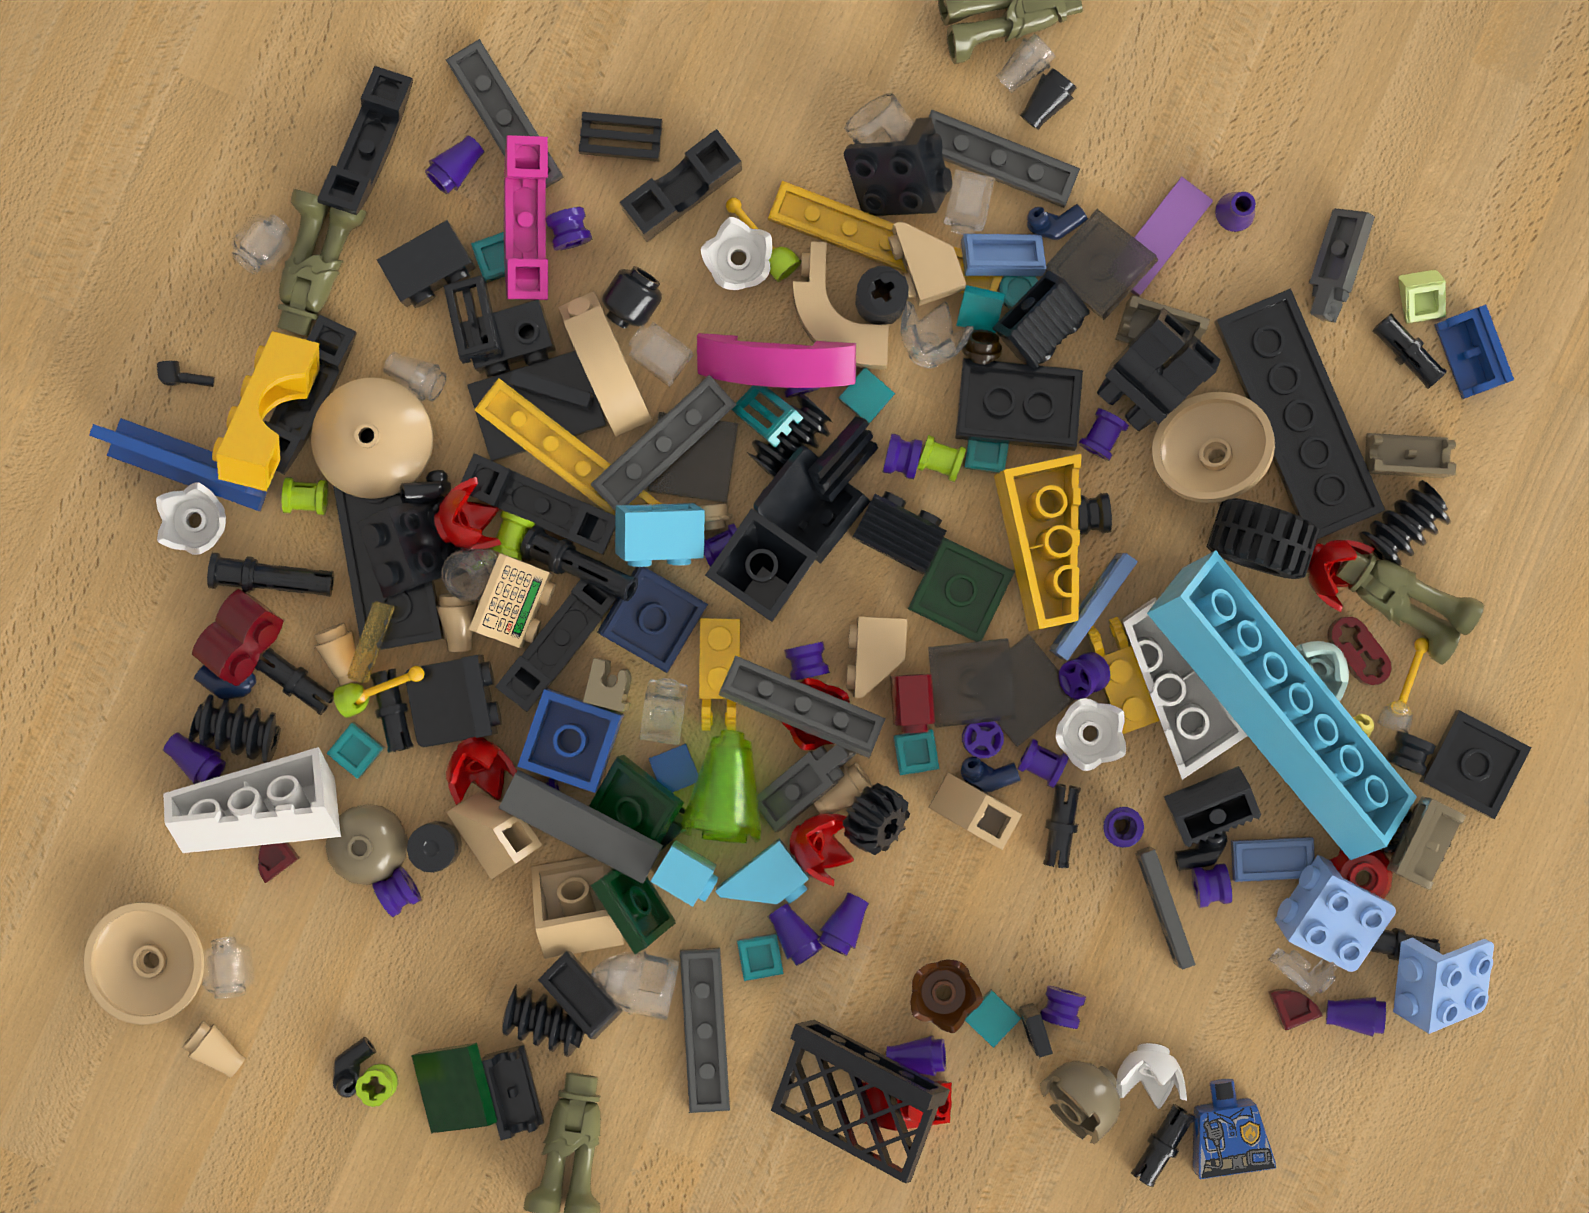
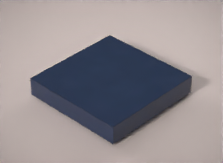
(653, 620)

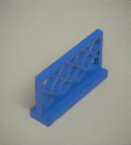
(173, 460)

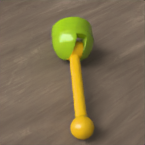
(782, 260)
(353, 698)

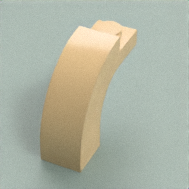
(825, 324)
(604, 363)

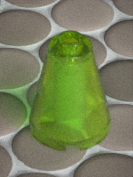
(725, 792)

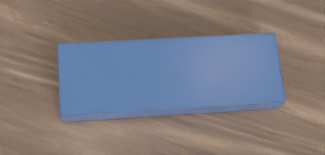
(1093, 605)

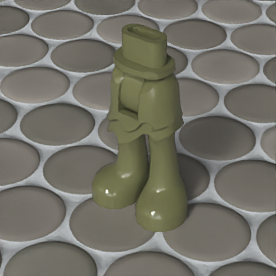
(1018, 20)
(309, 278)
(1389, 590)
(572, 1128)

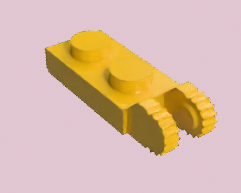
(717, 651)
(1126, 684)

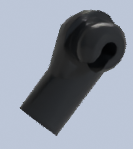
(431, 490)
(1204, 854)
(347, 1066)

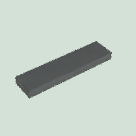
(494, 99)
(1004, 160)
(663, 443)
(802, 706)
(580, 826)
(704, 1030)

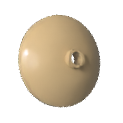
(1212, 428)
(399, 444)
(120, 967)

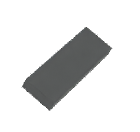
(1165, 908)

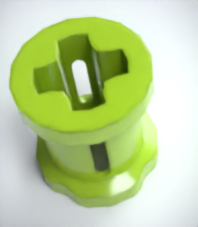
(941, 458)
(304, 496)
(512, 534)
(366, 1092)

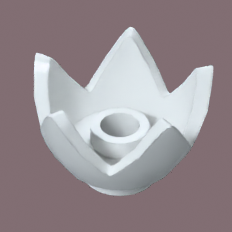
(738, 237)
(175, 512)
(1107, 745)
(1155, 1070)

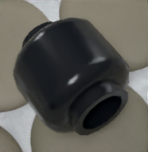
(632, 297)

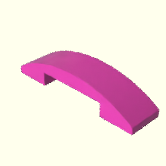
(525, 217)
(776, 363)

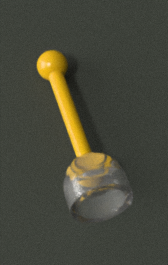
(1398, 714)

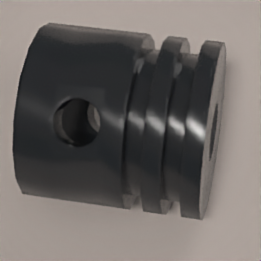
(434, 846)

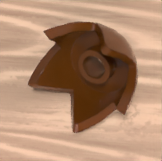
(950, 1012)

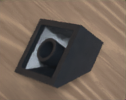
(761, 565)

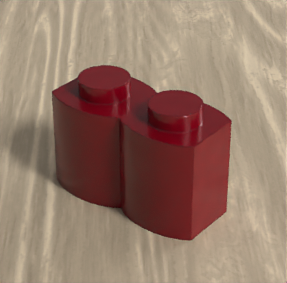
(237, 637)
(912, 702)

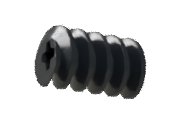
(885, 281)
(813, 421)
(1407, 523)
(235, 729)
(541, 1021)

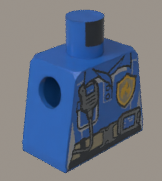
(1229, 1135)

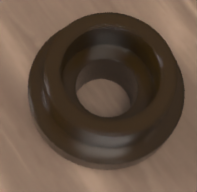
(983, 347)

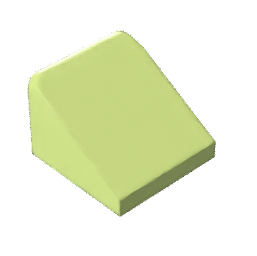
(1423, 296)

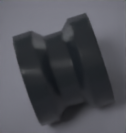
(1095, 514)
(1410, 753)

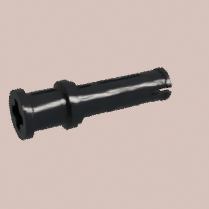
(563, 557)
(250, 575)

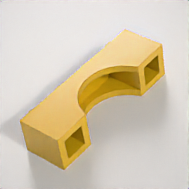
(282, 373)

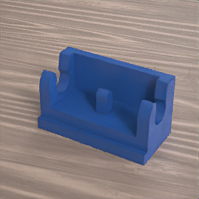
(1474, 352)

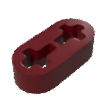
(1367, 645)

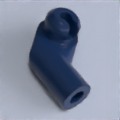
(1052, 225)
(222, 688)
(985, 777)

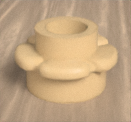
(715, 515)

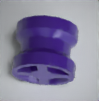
(568, 228)
(902, 456)
(807, 661)
(1084, 675)
(987, 741)
(1212, 885)
(397, 891)
(1062, 1007)

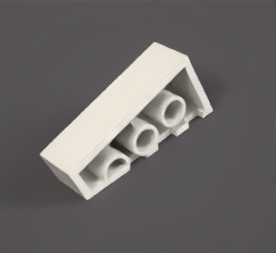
(1188, 711)
(256, 806)

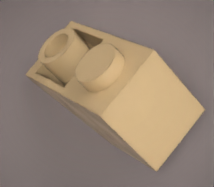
(929, 264)
(879, 650)
(975, 811)
(493, 834)

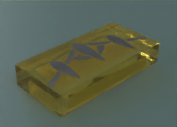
(370, 641)

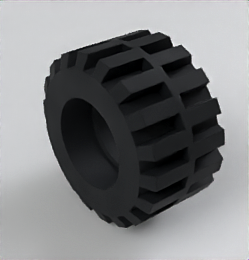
(1263, 538)

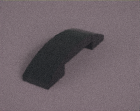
(368, 143)
(295, 418)
(540, 504)
(556, 644)

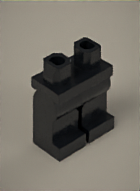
(1149, 383)

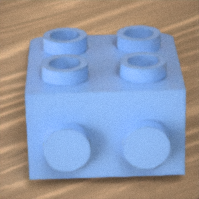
(1333, 916)
(1442, 988)

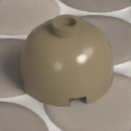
(369, 844)
(1084, 1098)

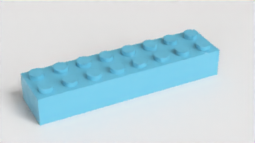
(1283, 705)

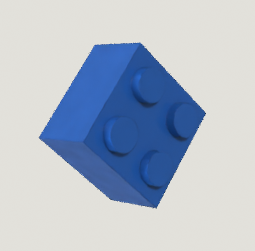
(570, 740)

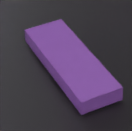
(1170, 225)

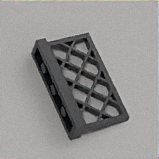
(864, 1065)

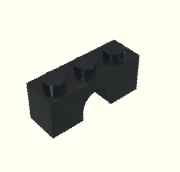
(696, 177)

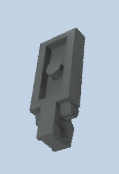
(1339, 261)
(802, 785)

